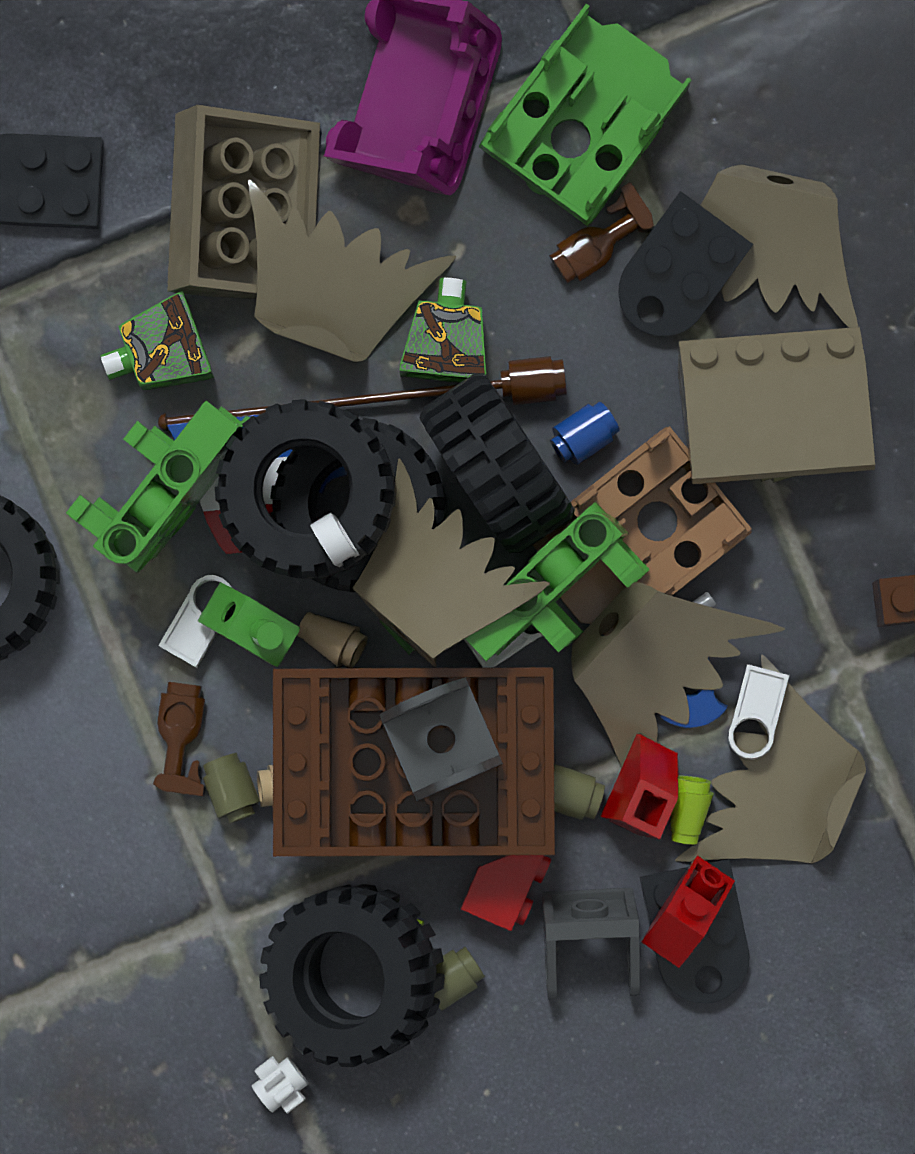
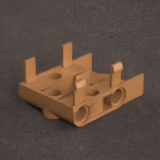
(709, 526)

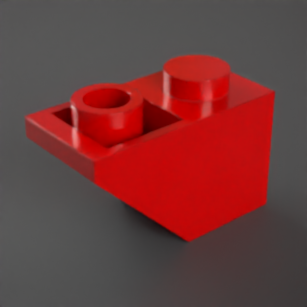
(644, 789)
(502, 887)
(688, 912)

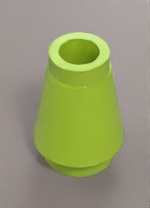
(690, 809)

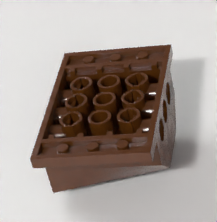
(348, 795)

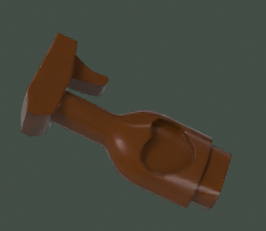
(593, 246)
(179, 725)

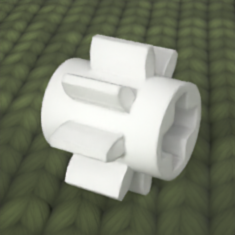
(280, 1084)

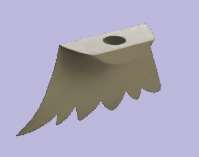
(792, 234)
(327, 291)
(428, 584)
(651, 657)
(791, 797)

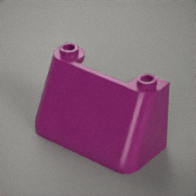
(420, 93)

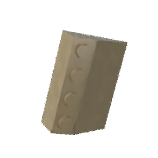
(211, 202)
(776, 405)

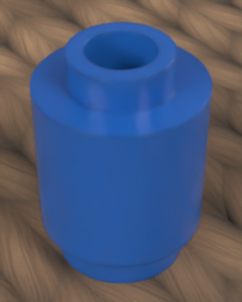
(584, 433)

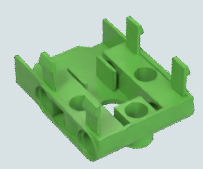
(609, 86)
(167, 494)
(562, 563)

